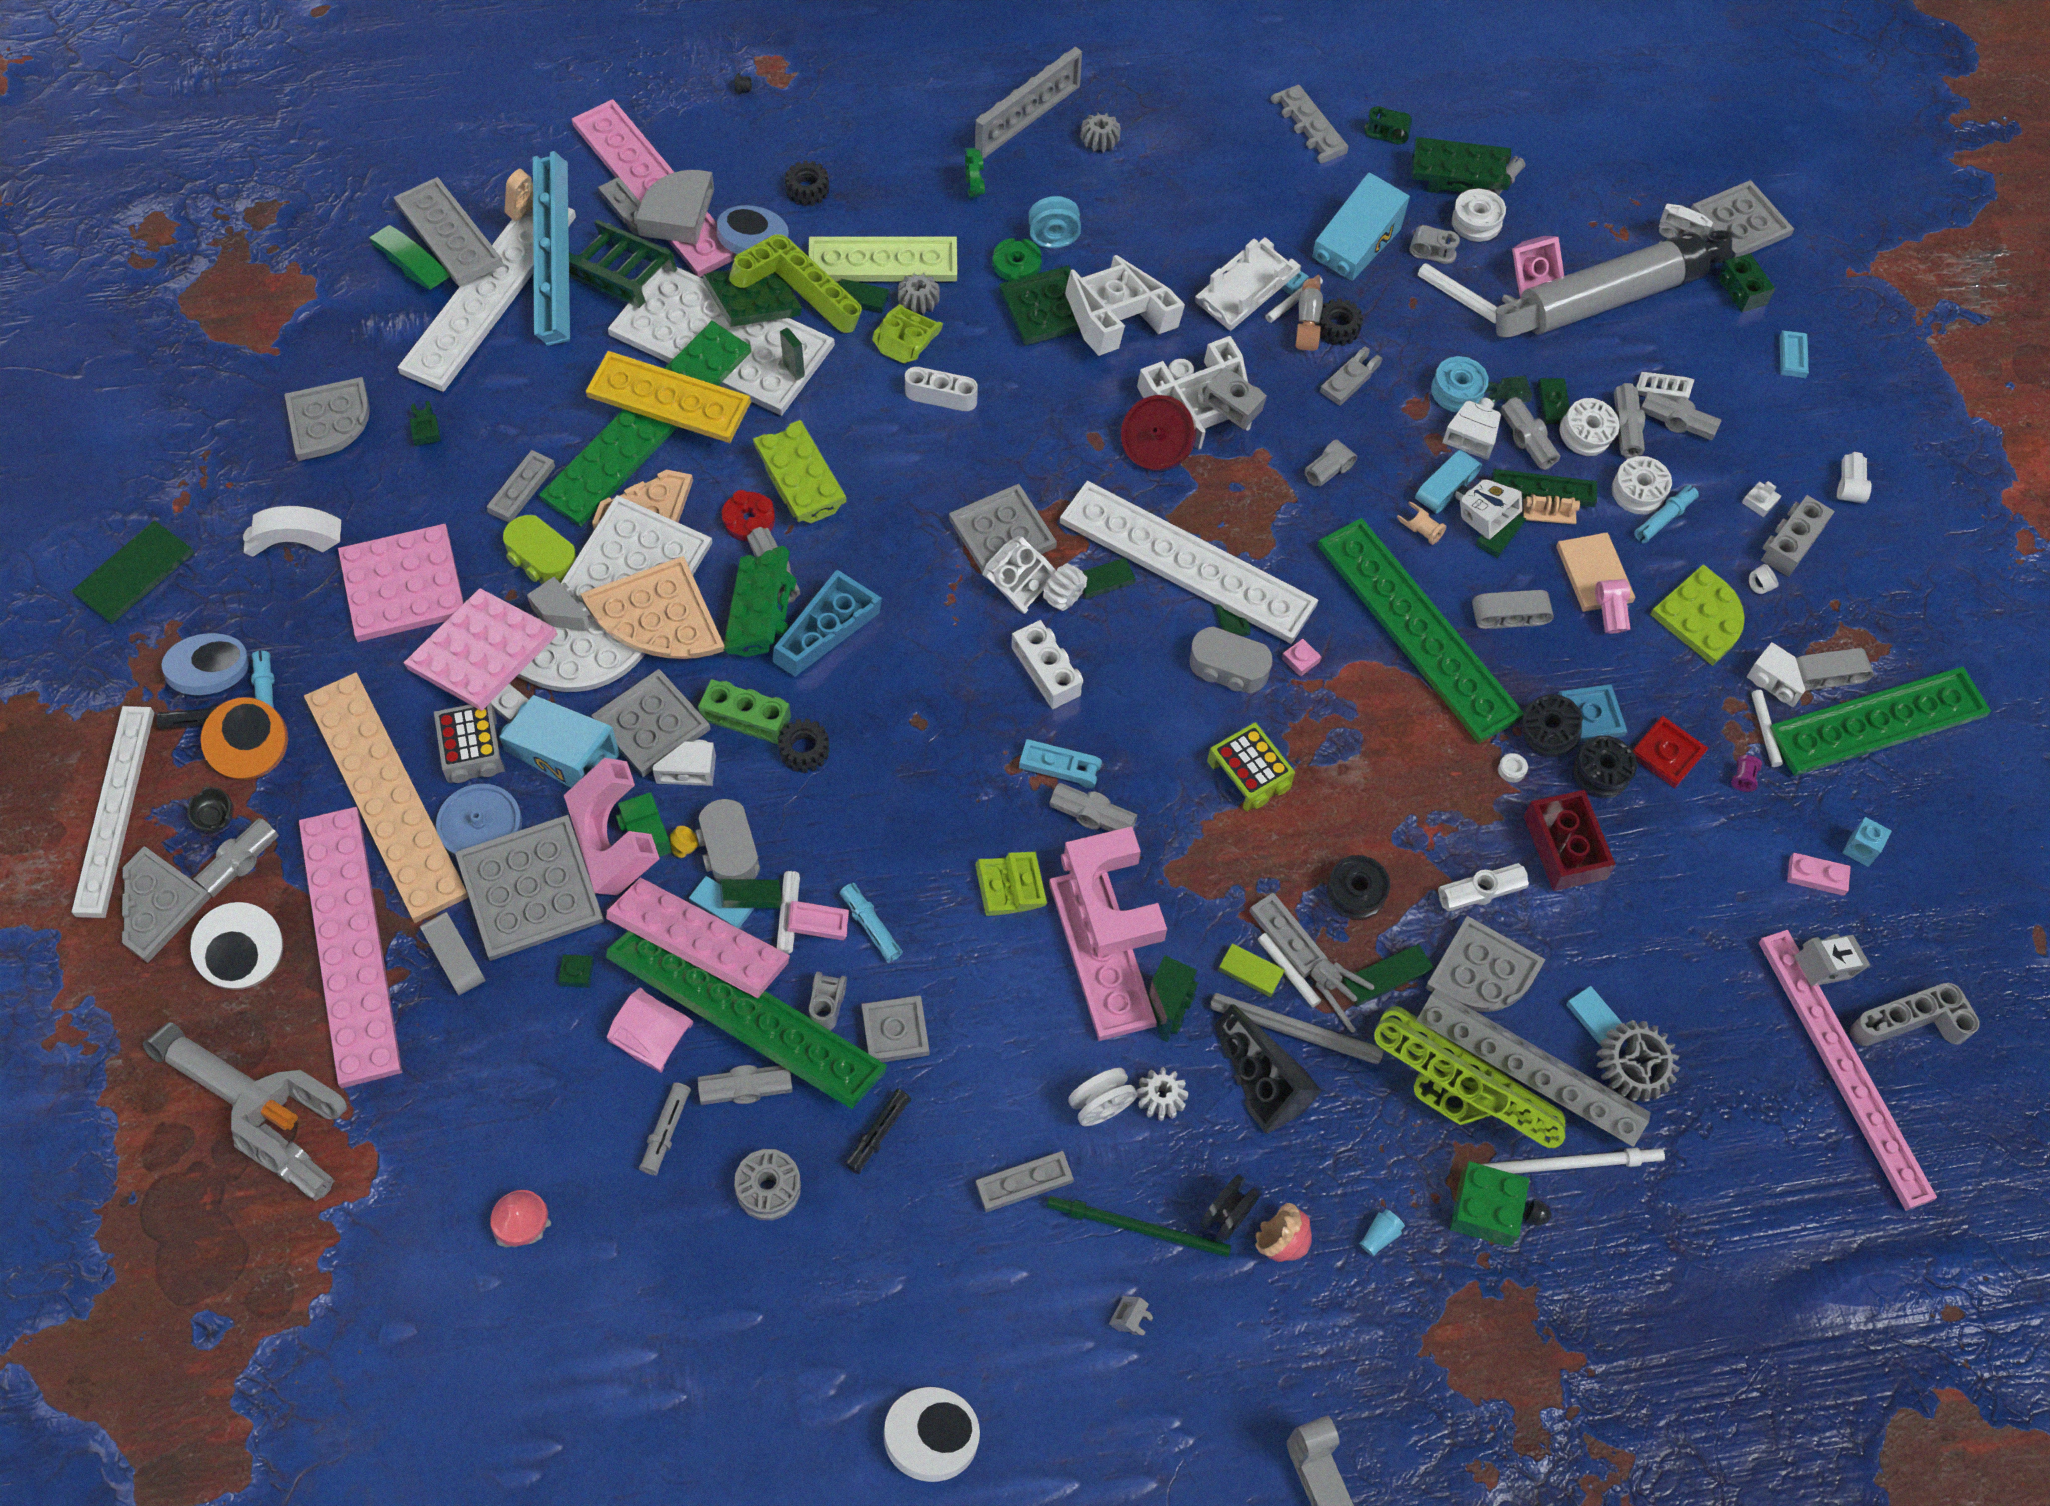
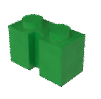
(643, 817)

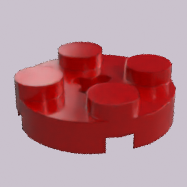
(743, 503)

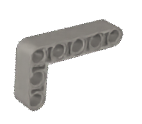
(1311, 1452)

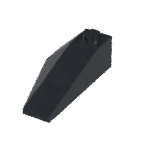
(1270, 1078)

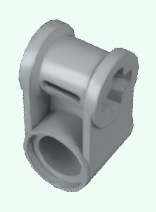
(1432, 242)
(827, 996)

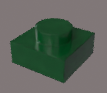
(576, 971)

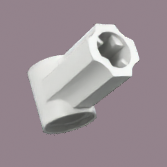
(1854, 481)

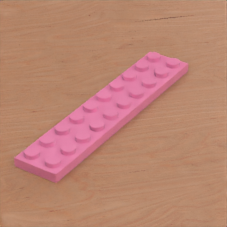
(639, 167)
(349, 948)

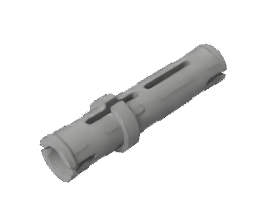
(659, 1141)

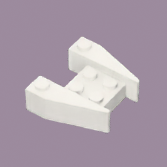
(1116, 294)
(1191, 389)

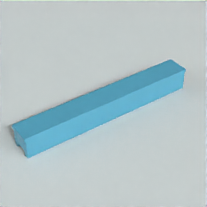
(551, 249)

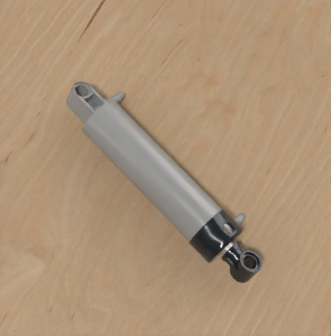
(1613, 283)

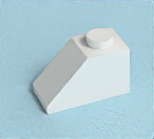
(687, 765)

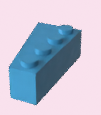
(828, 619)

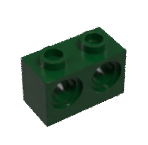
(1746, 282)

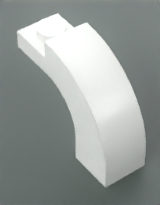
(292, 525)

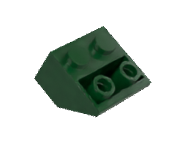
(1171, 995)

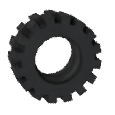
(810, 193)
(1343, 311)
(808, 759)

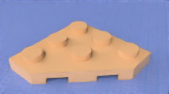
(661, 495)

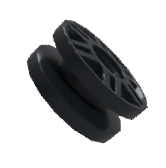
(1556, 710)
(1599, 780)
(1355, 903)
(1230, 1208)

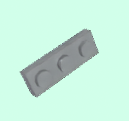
(520, 486)
(1287, 934)
(1024, 1181)

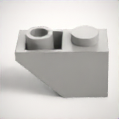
(556, 606)

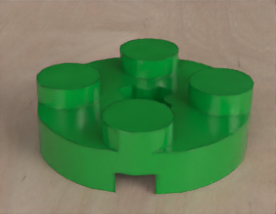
(973, 164)
(1009, 249)

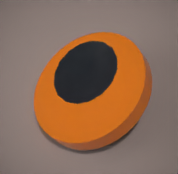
(244, 738)

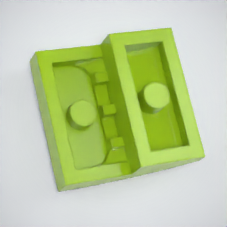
(1010, 883)

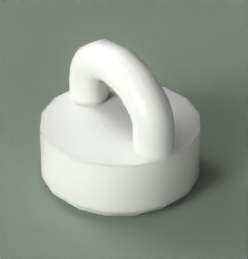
(1766, 577)

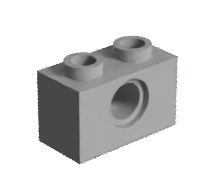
(1241, 409)

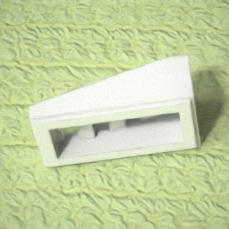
(1679, 386)

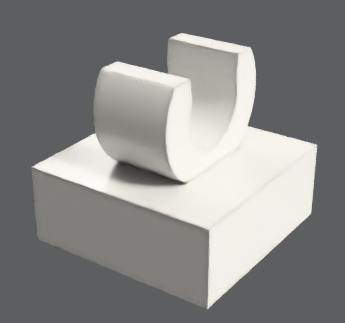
(1762, 498)

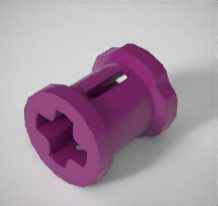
(1746, 773)

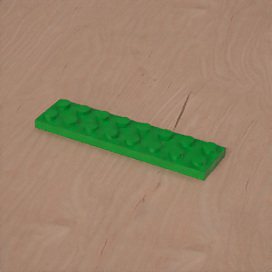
(1879, 721)

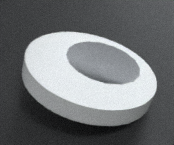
(236, 946)
(931, 1434)

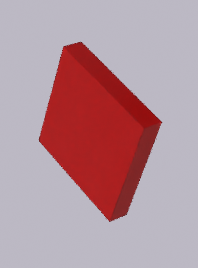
(1669, 751)

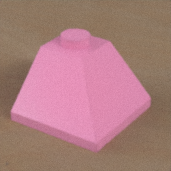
(1537, 262)

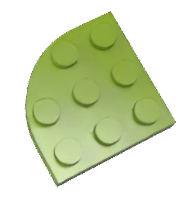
(1703, 614)

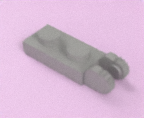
(621, 201)
(1350, 377)

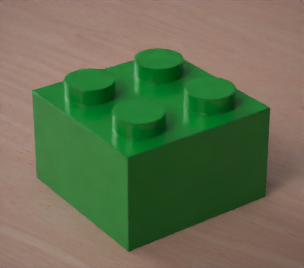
(1490, 1204)

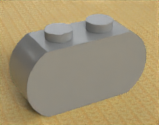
(1230, 660)
(727, 841)

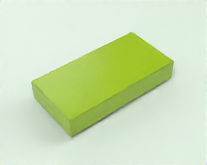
(1251, 970)

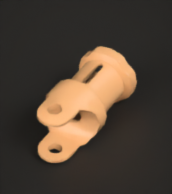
(1424, 525)

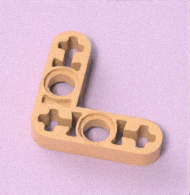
(518, 195)

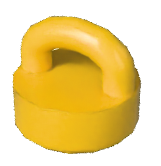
(683, 841)

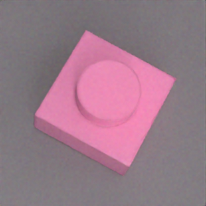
(1301, 657)

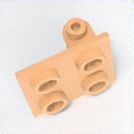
(1544, 510)

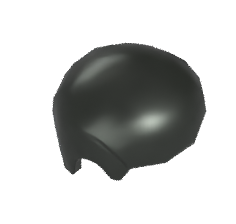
(210, 810)

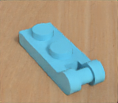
(1060, 763)

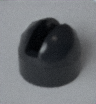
(1538, 1213)

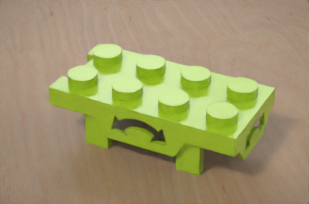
(800, 473)

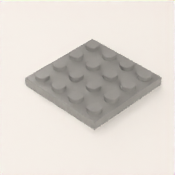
(529, 887)

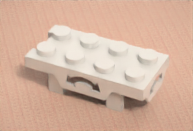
(1248, 284)

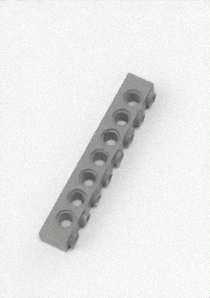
(1534, 1067)

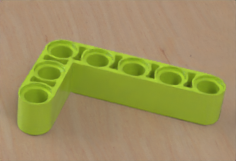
(802, 274)

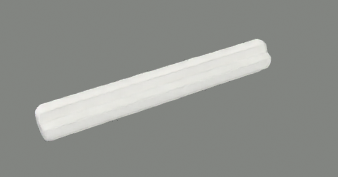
(1458, 292)

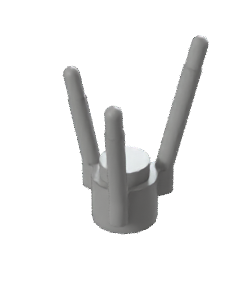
(1329, 977)

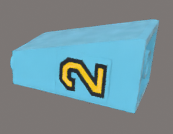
(1361, 227)
(558, 740)

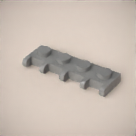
(1312, 122)

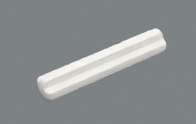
(789, 893)

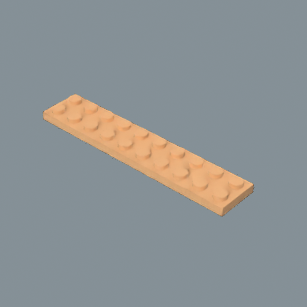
(386, 798)

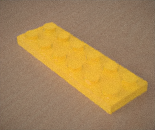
(668, 396)

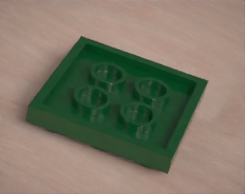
(757, 303)
(1040, 305)

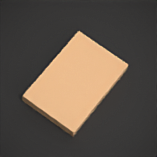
(1590, 561)

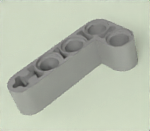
(1908, 1017)

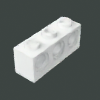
(1047, 676)

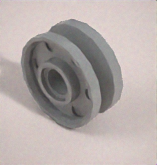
(762, 1166)

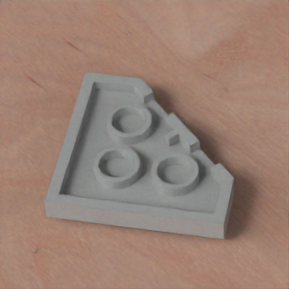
(156, 903)

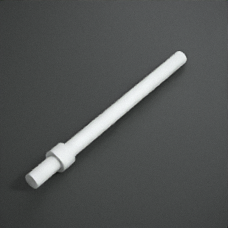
(1630, 1157)

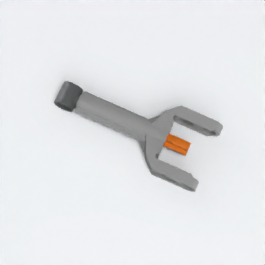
(251, 1099)

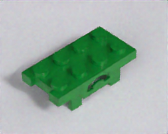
(755, 602)

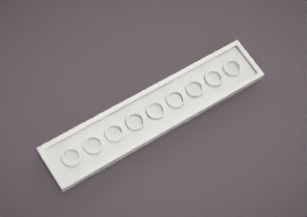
(474, 309)
(1189, 561)

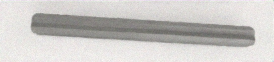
(1301, 1029)

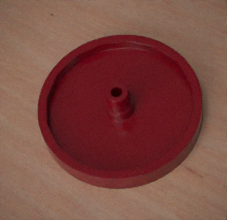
(1158, 433)

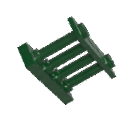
(615, 282)

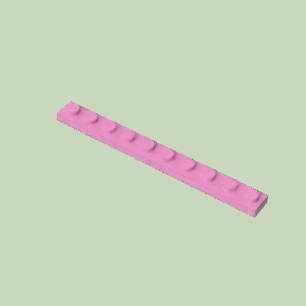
(1849, 1074)

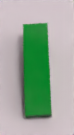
(410, 257)

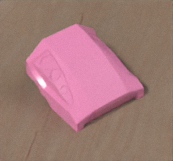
(648, 1029)

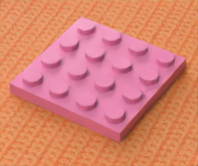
(401, 582)
(480, 649)

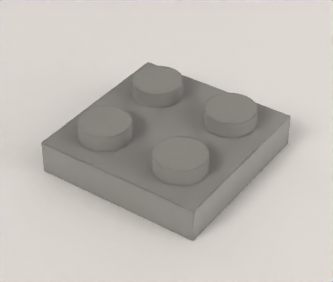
(895, 1029)

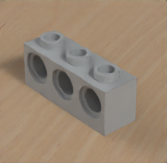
(1796, 535)

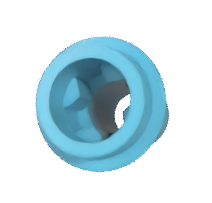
(1383, 1231)

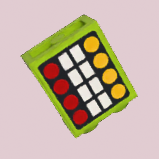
(1253, 765)

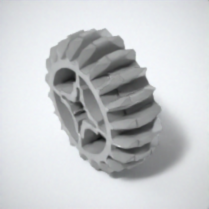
(1636, 1039)

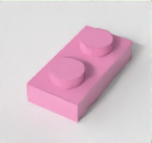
(1819, 874)

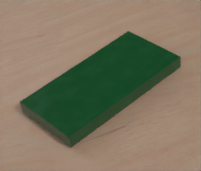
(132, 572)

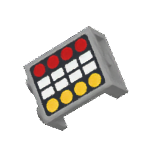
(468, 743)

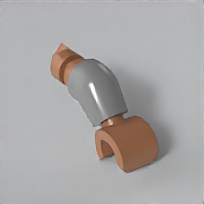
(1309, 314)

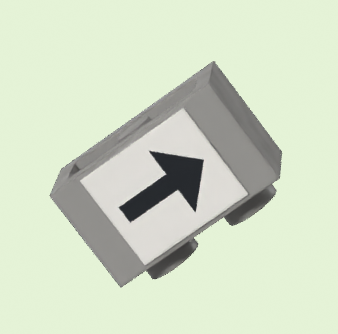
(1831, 959)

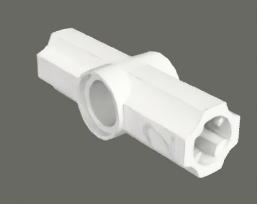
(1467, 891)

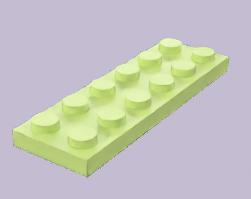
(885, 257)

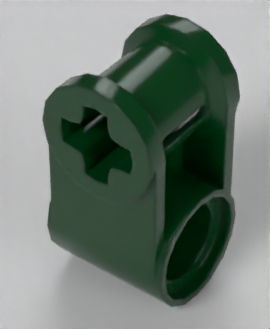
(1391, 125)

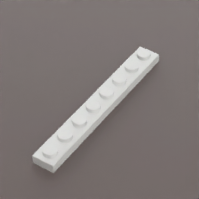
(113, 813)

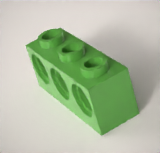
(751, 722)

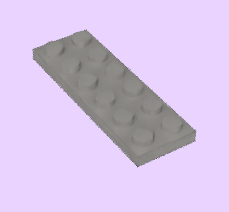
(1028, 102)
(448, 231)

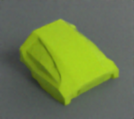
(905, 334)

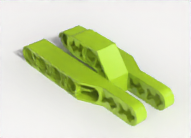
(1489, 1087)

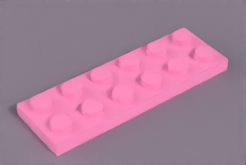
(698, 937)
(1110, 982)

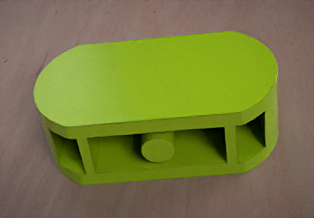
(538, 549)

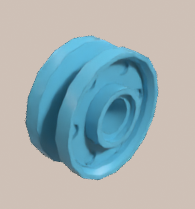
(1054, 222)
(1459, 381)

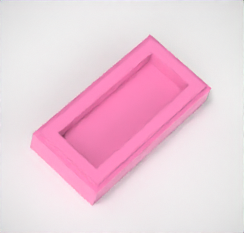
(817, 920)

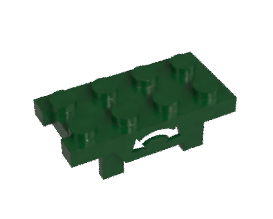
(1459, 161)

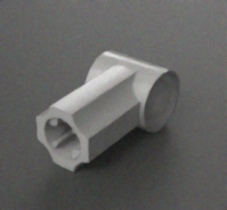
(1333, 460)

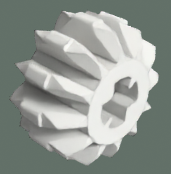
(1065, 587)
(1150, 1096)

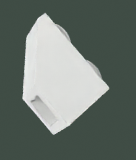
(1778, 674)

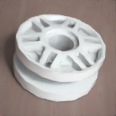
(1478, 215)
(1589, 427)
(1641, 485)
(1102, 1097)

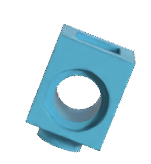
(1867, 842)

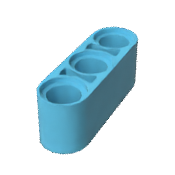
(1444, 483)

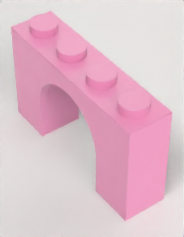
(589, 807)
(1109, 929)

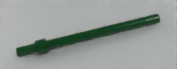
(1079, 1210)

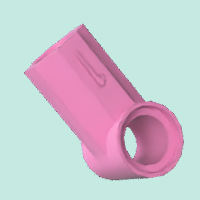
(1613, 599)

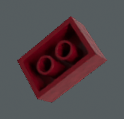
(1569, 840)

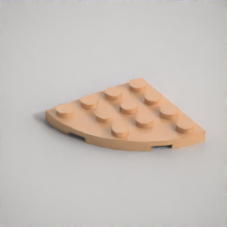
(657, 612)

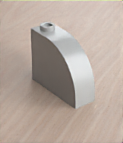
(676, 206)

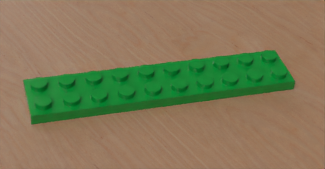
(635, 437)
(1421, 631)
(759, 1022)

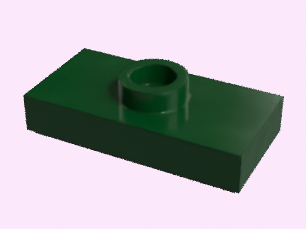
(1553, 399)

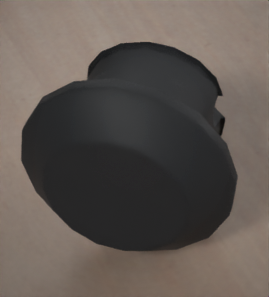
(742, 83)

